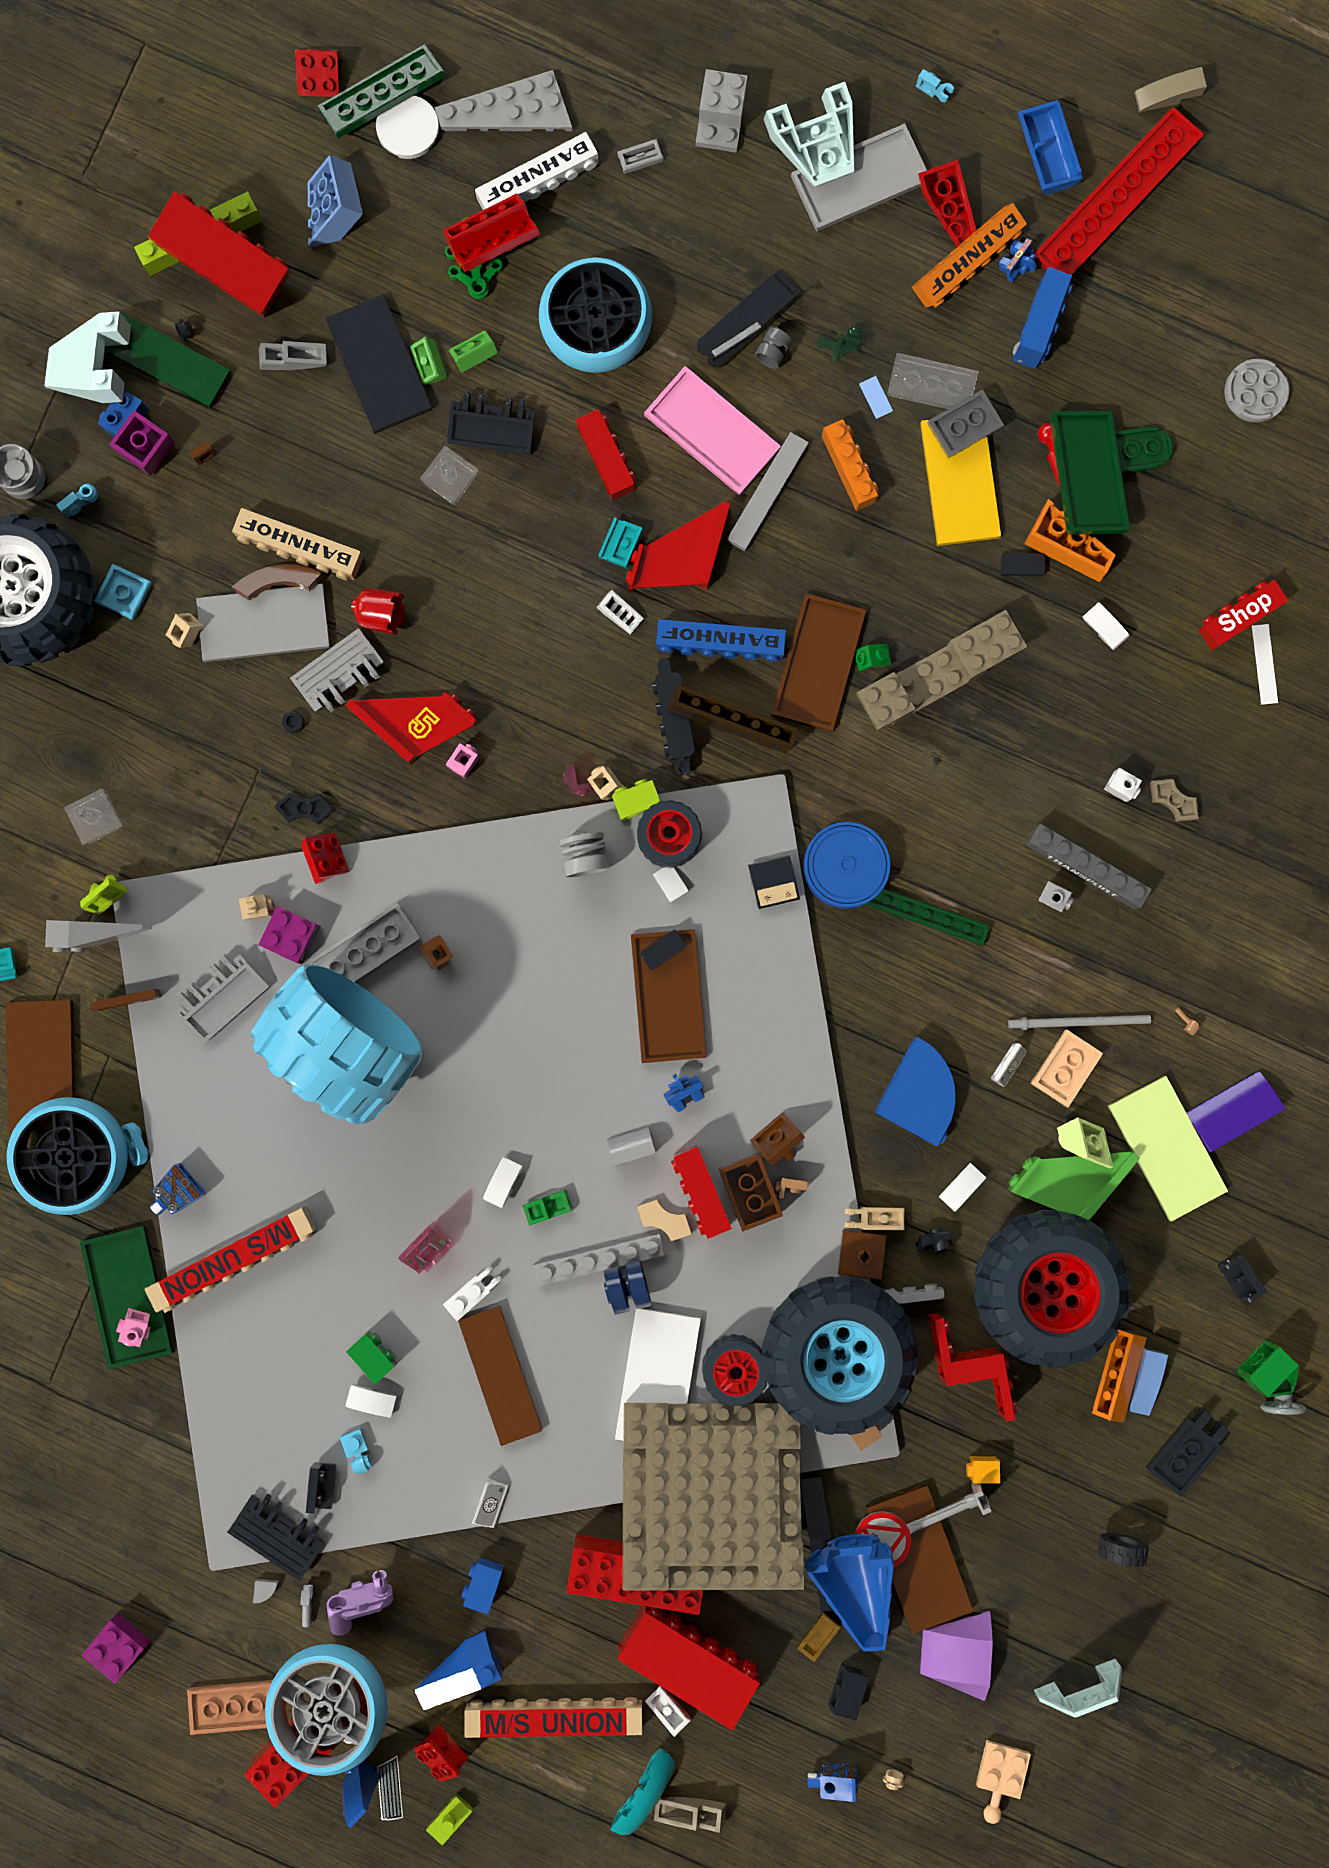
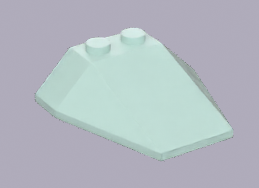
(1088, 1699)

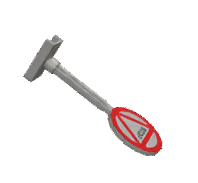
(897, 1533)

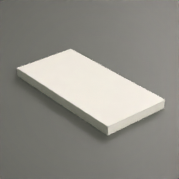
(659, 1359)

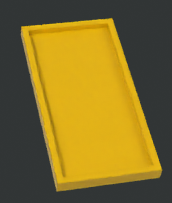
(961, 492)

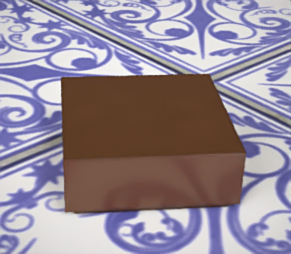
(202, 453)

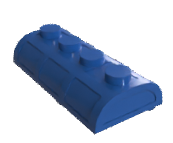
(1050, 147)

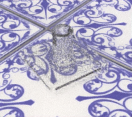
(449, 475)
(93, 817)

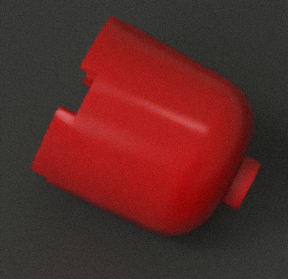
(379, 610)

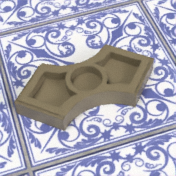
(1166, 793)

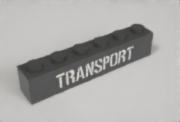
(1087, 866)

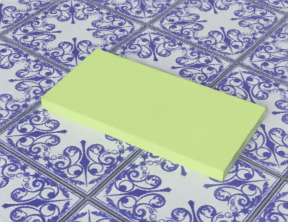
(1167, 1148)

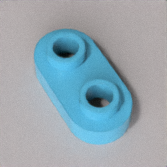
(136, 1149)

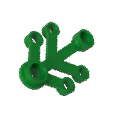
(477, 280)

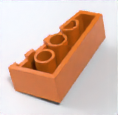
(1076, 551)

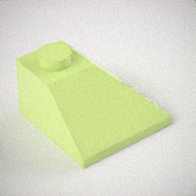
(1085, 1141)

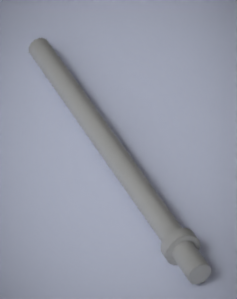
(1026, 1023)

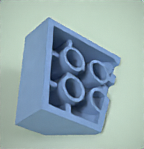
(332, 201)

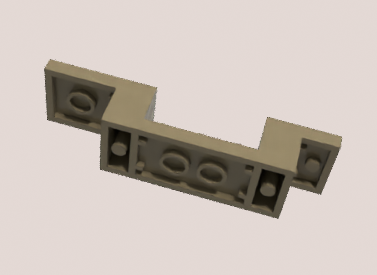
(941, 672)

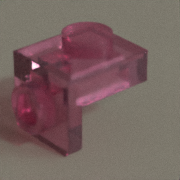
(571, 779)

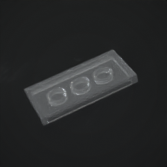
(930, 381)

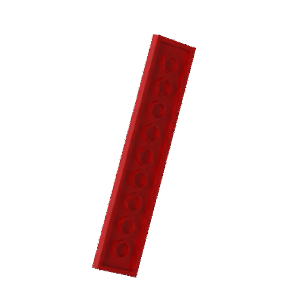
(1119, 194)

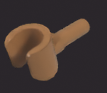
(1192, 1026)

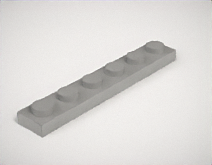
(598, 1259)

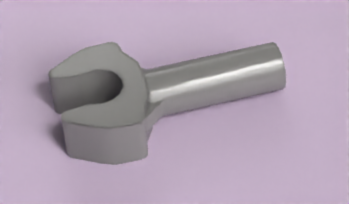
(306, 1599)

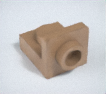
(793, 1184)

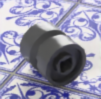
(775, 346)

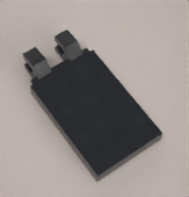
(1188, 1452)

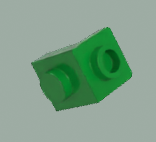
(872, 656)

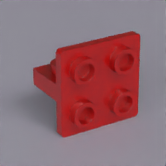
(324, 857)
(441, 1754)

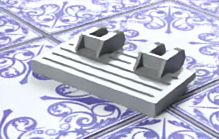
(336, 669)
(222, 999)

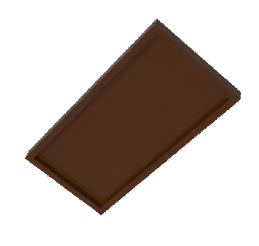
(818, 662)
(669, 1002)
(38, 1056)
(928, 1577)

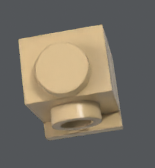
(184, 630)
(598, 779)

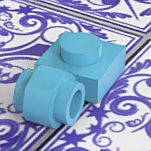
(73, 502)
(353, 1445)

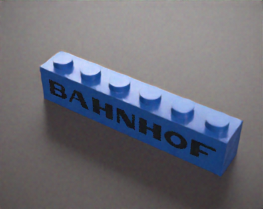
(721, 640)

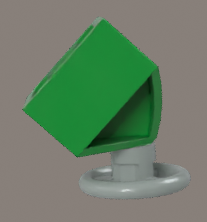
(1273, 1375)

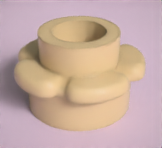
(893, 1779)

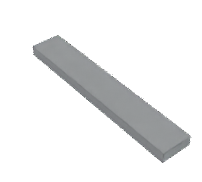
(767, 491)

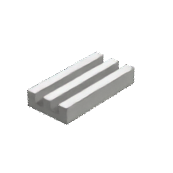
(650, 158)

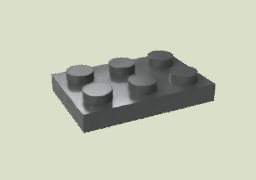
(965, 424)

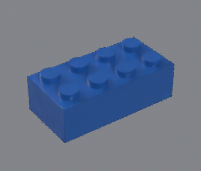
(1043, 318)

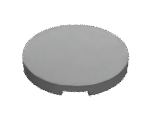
(1256, 390)

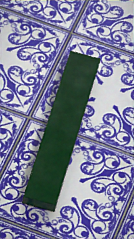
(930, 916)

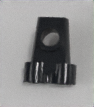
(936, 1239)

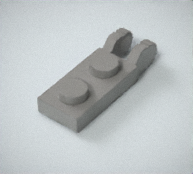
(910, 1294)

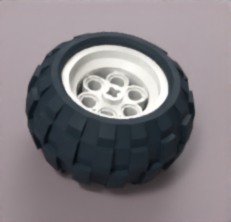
(63, 586)

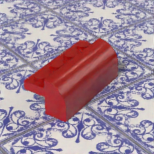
(490, 233)

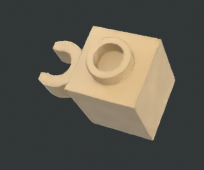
(256, 907)

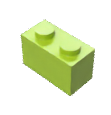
(635, 800)

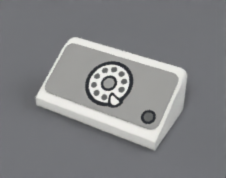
(1009, 1064)
(490, 1503)

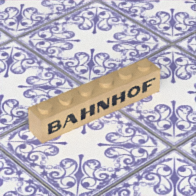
(297, 544)

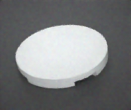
(408, 128)

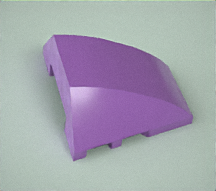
(959, 1654)

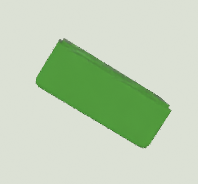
(473, 351)
(428, 361)

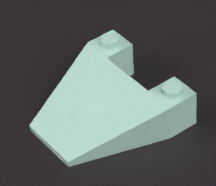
(819, 147)
(77, 359)

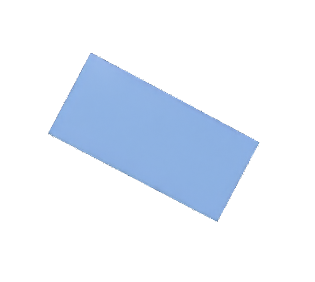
(876, 397)

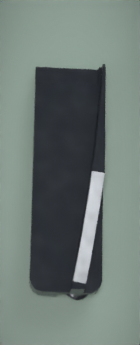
(748, 319)

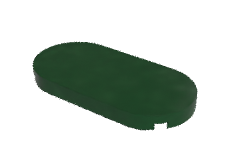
(1143, 449)

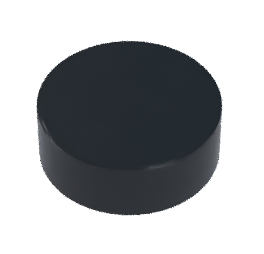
(293, 722)

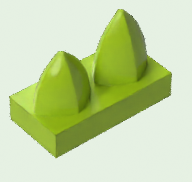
(103, 895)

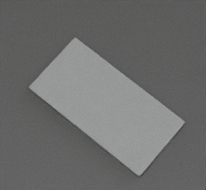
(882, 170)
(266, 625)

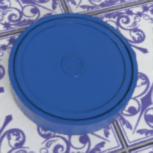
(846, 865)

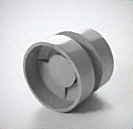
(20, 472)

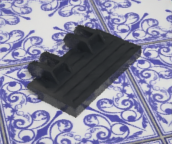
(491, 429)
(275, 1538)

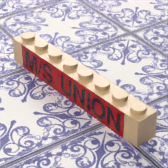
(230, 1259)
(553, 1718)

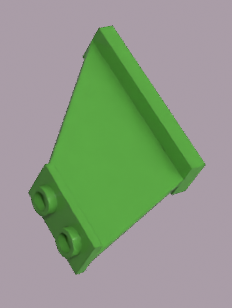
(1071, 1182)

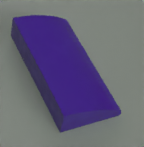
(1234, 1111)

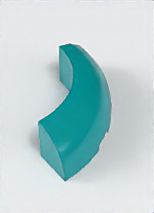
(642, 1802)

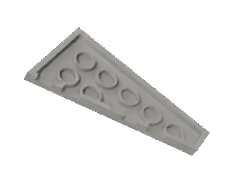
(512, 107)

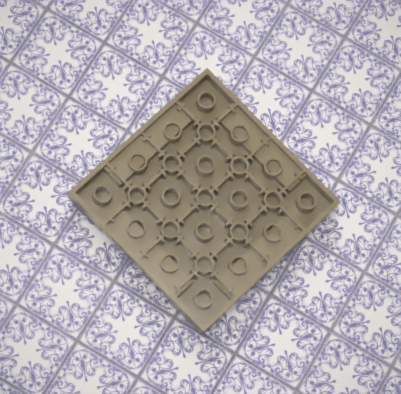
(711, 1497)

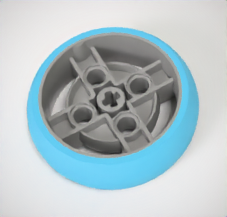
(290, 1687)

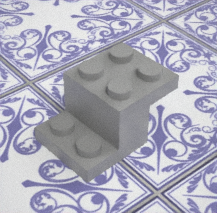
(721, 110)

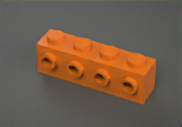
(850, 465)
(1119, 1376)

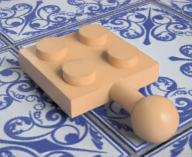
(1002, 1772)

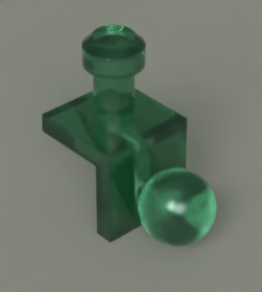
(845, 344)

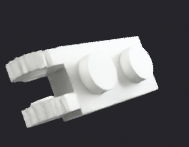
(470, 1294)

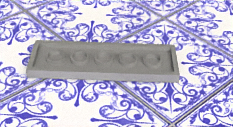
(369, 945)

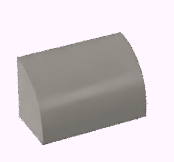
(631, 1146)

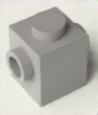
(1048, 897)

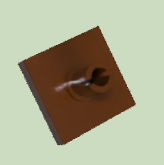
(778, 1139)
(861, 1254)

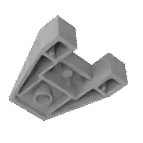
(84, 935)

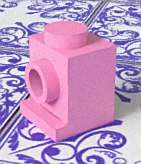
(455, 764)

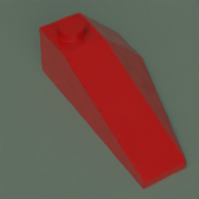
(948, 198)

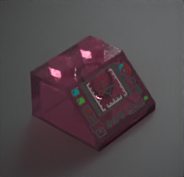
(425, 1248)

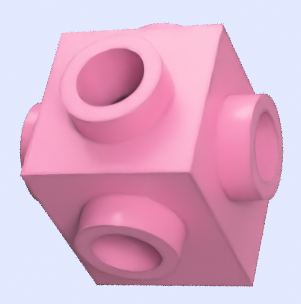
(133, 1328)

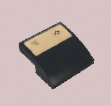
(773, 882)

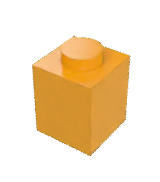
(983, 1469)

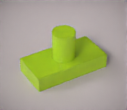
(449, 1819)

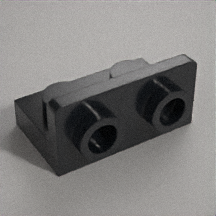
(320, 1487)

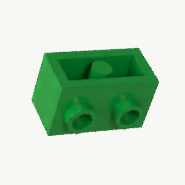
(372, 1356)

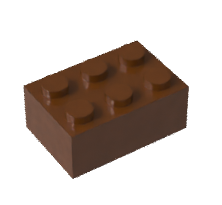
(750, 1192)

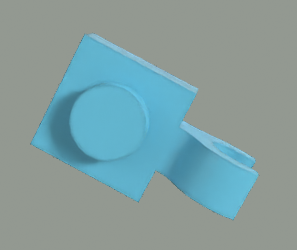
(931, 85)

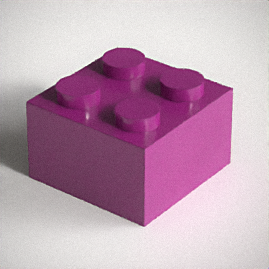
(142, 443)
(289, 935)
(116, 1648)

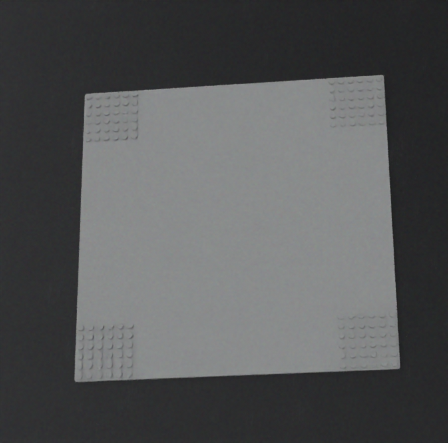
(520, 1061)

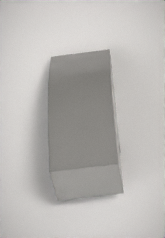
(291, 356)

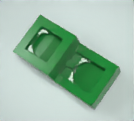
(547, 1207)

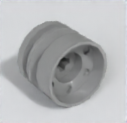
(584, 854)

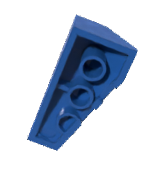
(462, 1672)
(358, 1790)

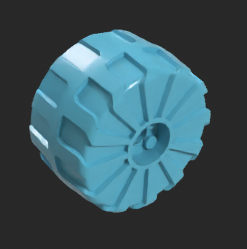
(336, 1044)

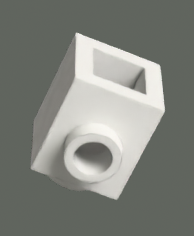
(1123, 785)

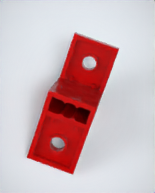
(972, 1366)

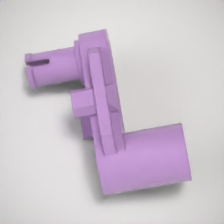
(358, 1602)

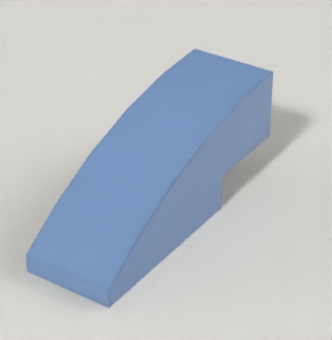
(1147, 1381)

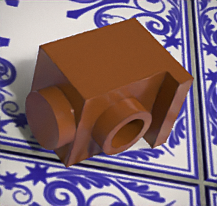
(436, 944)

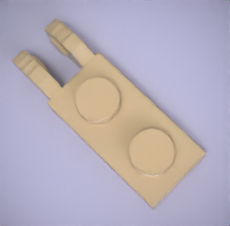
(877, 1218)

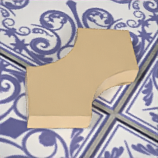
(672, 1224)

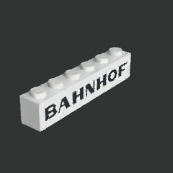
(541, 173)

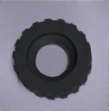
(1123, 1549)

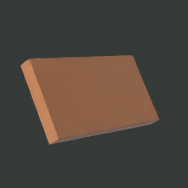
(227, 1707)

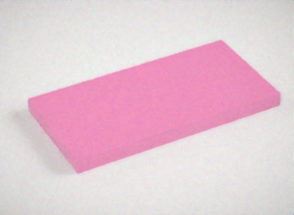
(712, 430)

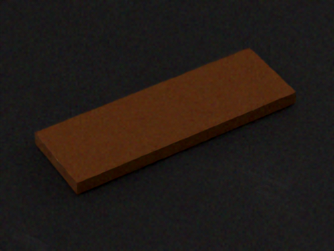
(500, 1375)

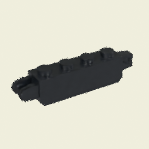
(675, 727)

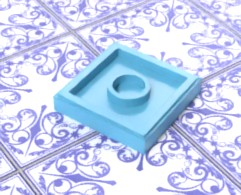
(123, 592)

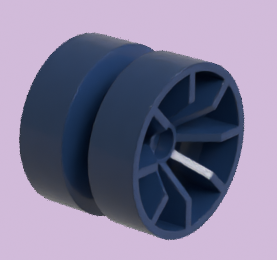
(621, 1289)

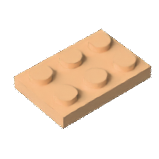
(1066, 1068)

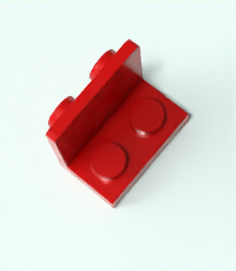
(317, 72)

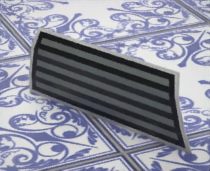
(390, 1790)

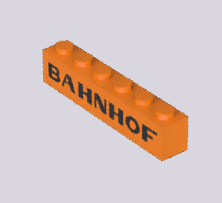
(969, 255)

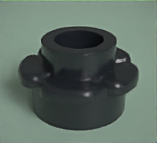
(184, 329)

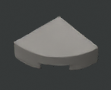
(264, 1589)

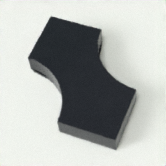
(314, 808)

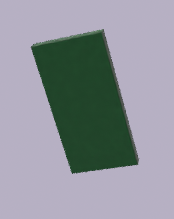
(1089, 472)
(117, 1273)

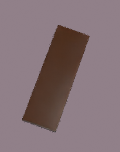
(125, 1000)

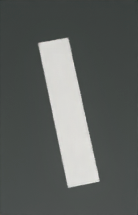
(1264, 664)

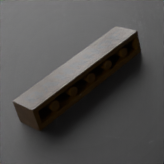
(732, 719)

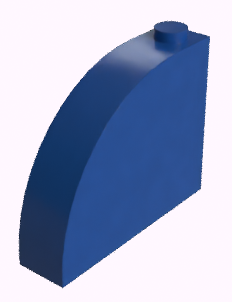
(920, 1094)

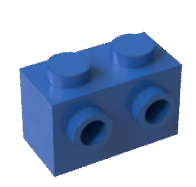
(118, 412)
(483, 1585)

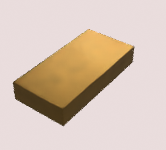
(818, 1636)

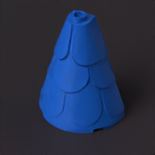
(856, 1582)

